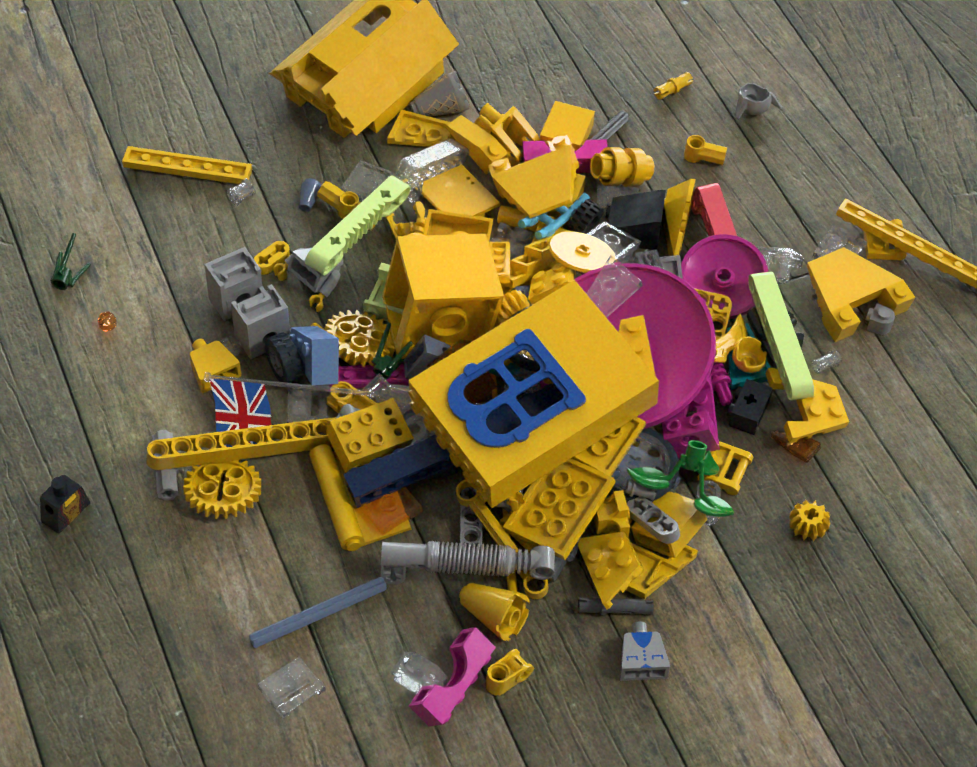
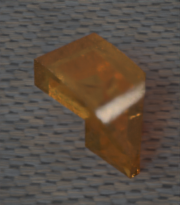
(802, 449)

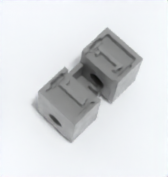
(238, 293)

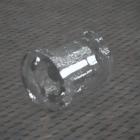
(241, 192)

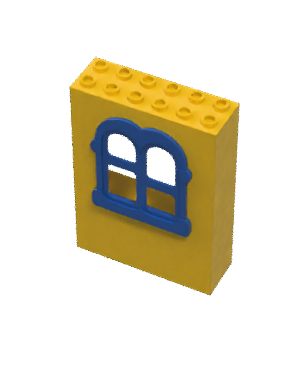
(577, 351)

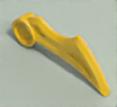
(728, 341)

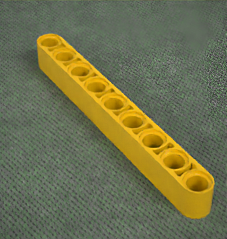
(239, 440)

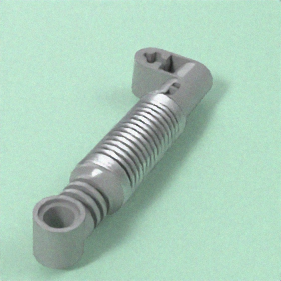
(437, 557)

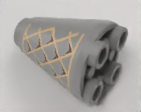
(442, 98)

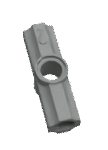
(165, 479)

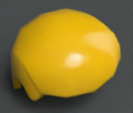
(749, 355)

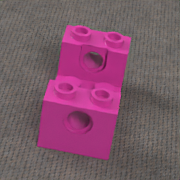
(698, 427)

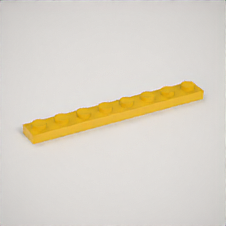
(908, 242)

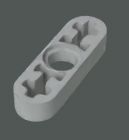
(655, 528)

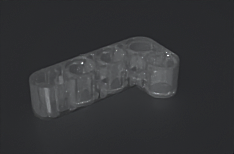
(430, 163)

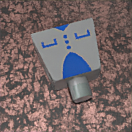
(643, 655)

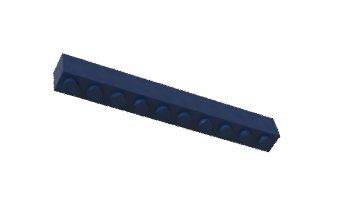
(426, 456)

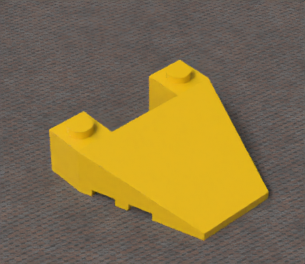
(540, 182)
(848, 281)

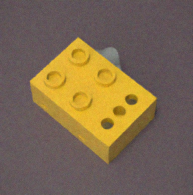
(368, 433)

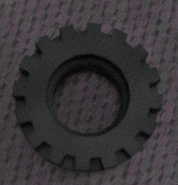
(585, 217)

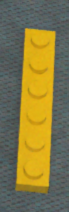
(186, 165)

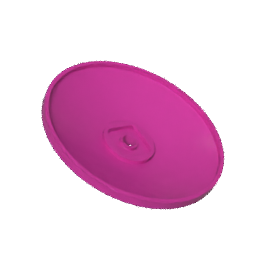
(677, 331)

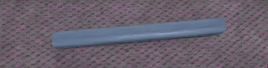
(317, 612)

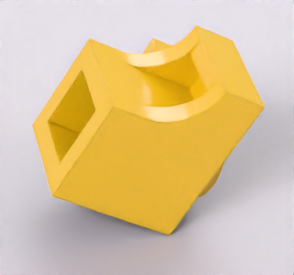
(613, 515)

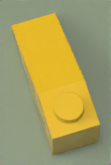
(482, 146)

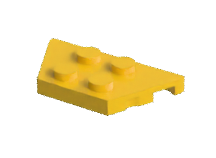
(610, 563)

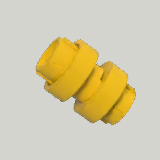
(619, 166)

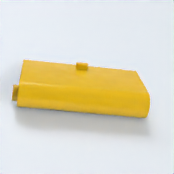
(350, 523)

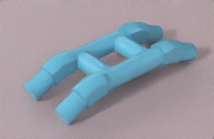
(553, 225)

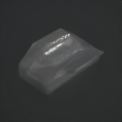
(416, 671)

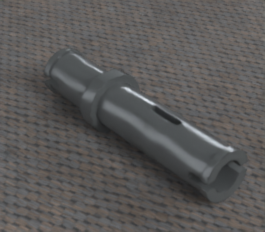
(624, 606)

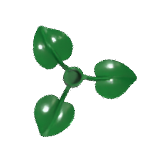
(694, 459)

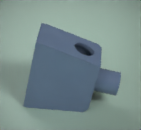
(422, 354)

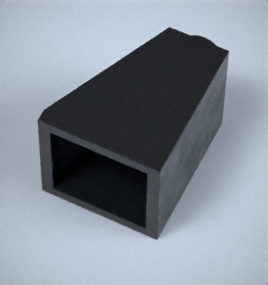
(638, 216)

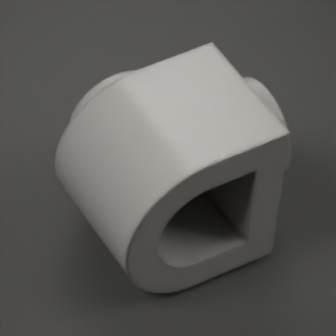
(880, 319)

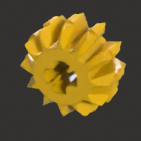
(511, 304)
(809, 520)

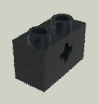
(750, 406)

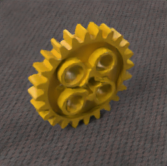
(359, 336)
(239, 489)

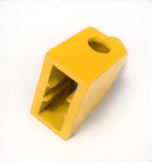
(213, 359)

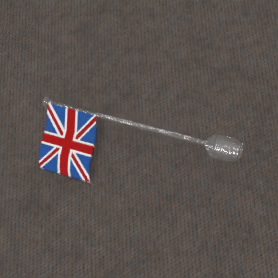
(245, 403)

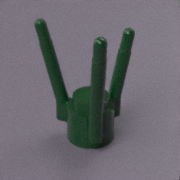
(62, 275)
(386, 364)

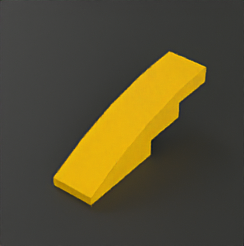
(535, 259)

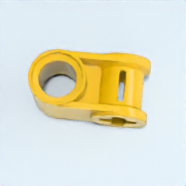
(510, 669)

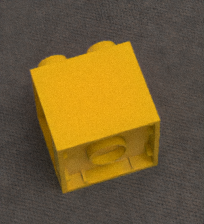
(444, 288)

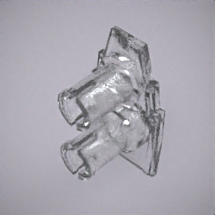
(785, 258)

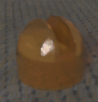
(107, 321)

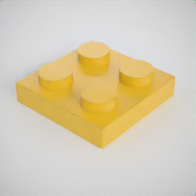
(549, 281)

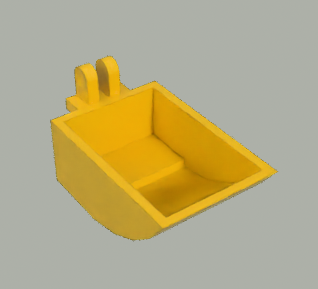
(447, 222)

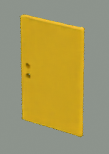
(458, 193)

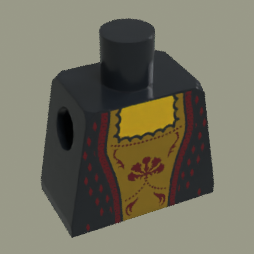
(62, 503)

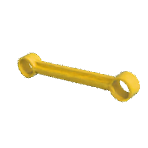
(496, 532)

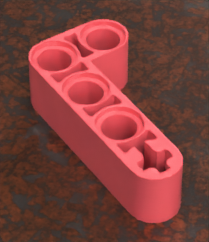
(711, 205)

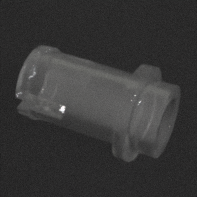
(831, 359)

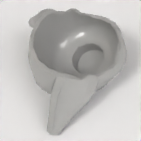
(754, 100)

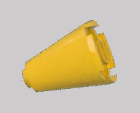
(496, 608)

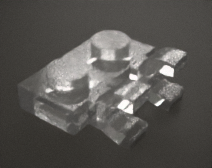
(518, 239)

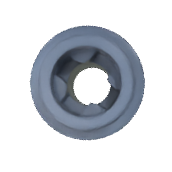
(308, 194)

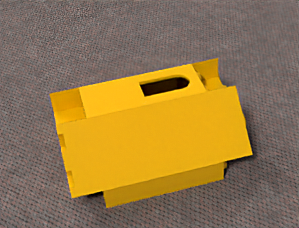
(369, 77)

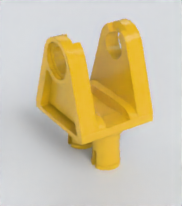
(506, 129)

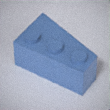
(318, 354)

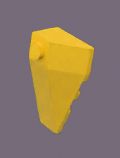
(676, 214)

